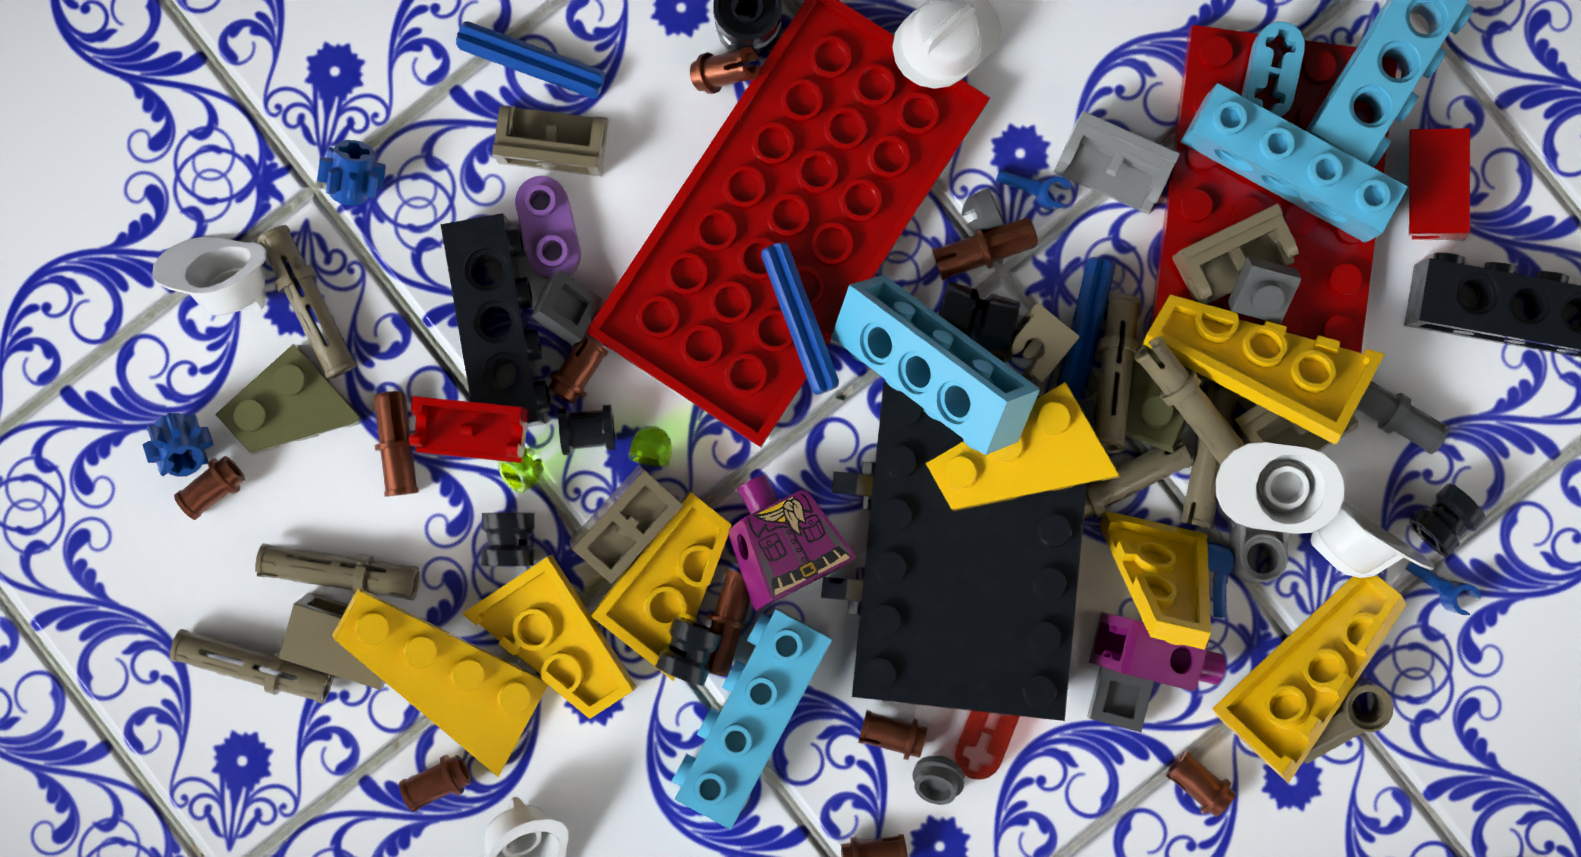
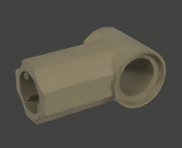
(1347, 726)

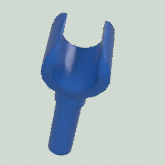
(1035, 187)
(1221, 563)
(1448, 590)

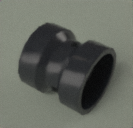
(1447, 520)
(508, 539)
(691, 638)

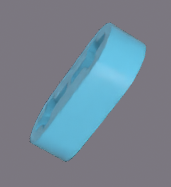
(1287, 70)

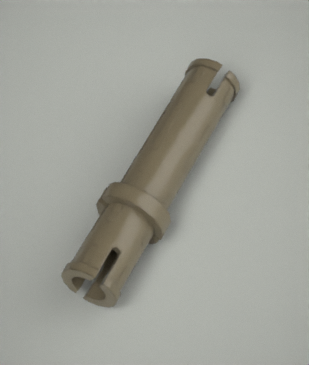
(281, 247)
(1123, 318)
(1183, 391)
(1135, 476)
(1201, 492)
(337, 571)
(193, 650)

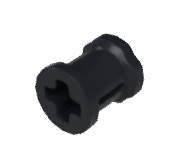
(586, 429)

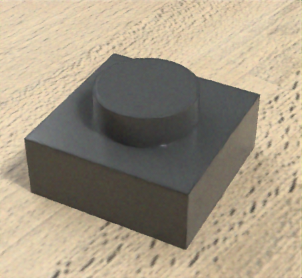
(1264, 290)
(566, 307)
(1120, 699)

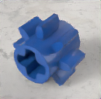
(351, 172)
(177, 444)

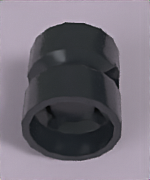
(748, 23)
(984, 321)

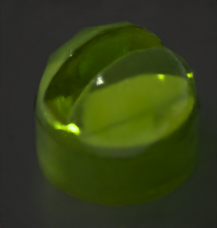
(651, 447)
(524, 475)

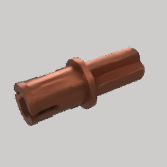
(985, 248)
(394, 444)
(729, 620)

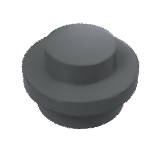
(938, 779)

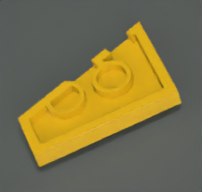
(1052, 454)
(1164, 575)
(665, 580)
(554, 634)

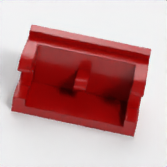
(1439, 184)
(469, 429)

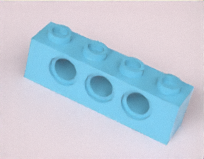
(1366, 80)
(1293, 164)
(934, 364)

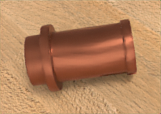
(713, 72)
(577, 370)
(210, 487)
(893, 734)
(436, 782)
(1201, 784)
(881, 847)

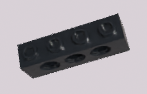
(466, 248)
(1437, 304)

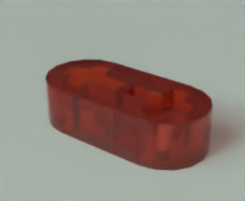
(996, 745)

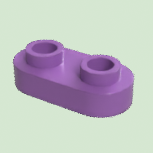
(548, 226)

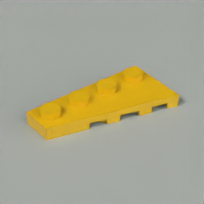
(1285, 373)
(1307, 677)
(452, 682)

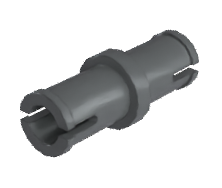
(1398, 415)

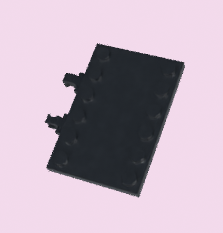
(964, 600)

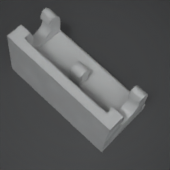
(1116, 162)

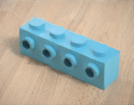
(752, 718)

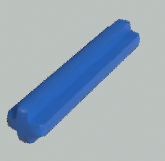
(530, 59)
(800, 318)
(1087, 324)

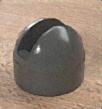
(986, 210)

